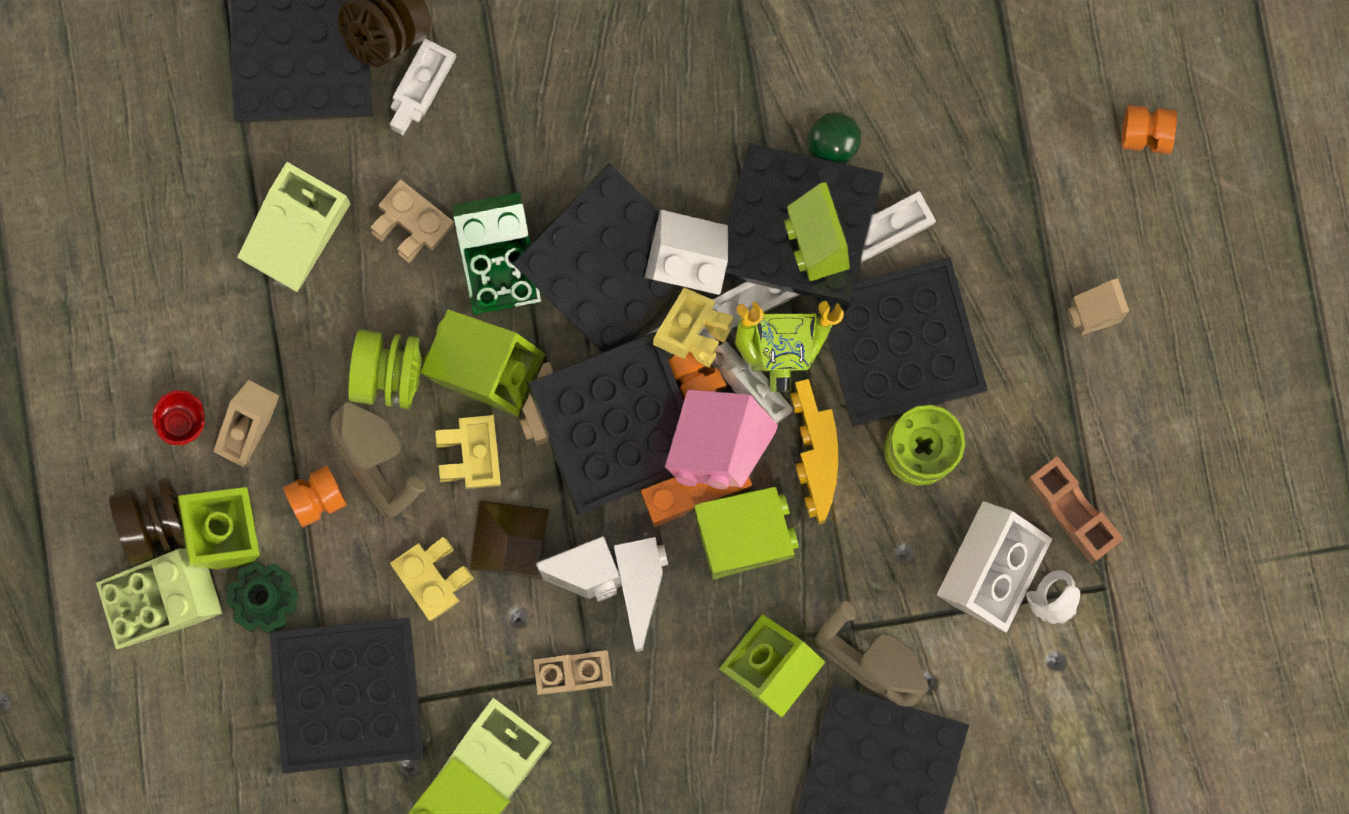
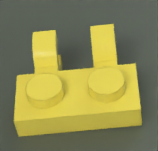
(684, 323)
(479, 452)
(425, 581)

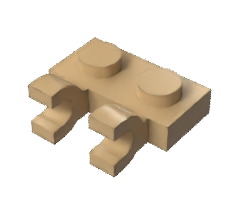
(416, 216)

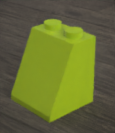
(482, 362)
(745, 532)

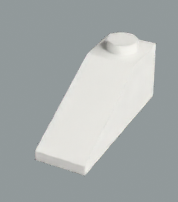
(640, 578)

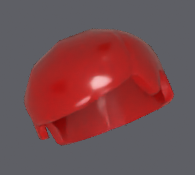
(178, 418)

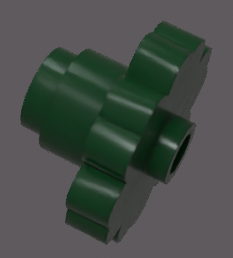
(244, 593)

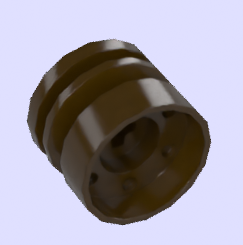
(382, 28)
(148, 521)

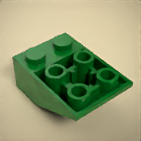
(490, 239)

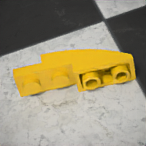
(819, 465)

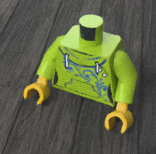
(783, 340)

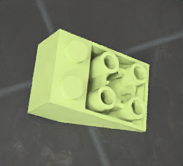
(293, 226)
(157, 598)
(500, 748)

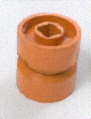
(1149, 129)
(695, 375)
(314, 496)

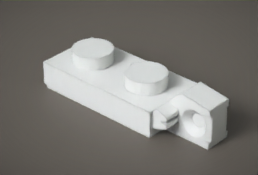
(420, 84)
(744, 381)

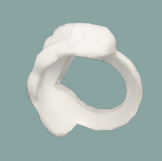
(1059, 610)

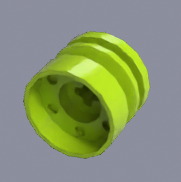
(384, 369)
(935, 428)

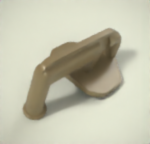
(364, 443)
(885, 668)

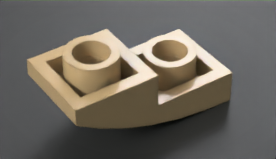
(572, 672)

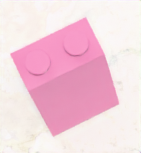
(719, 439)

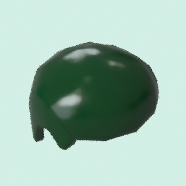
(834, 138)

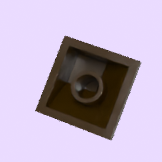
(509, 539)

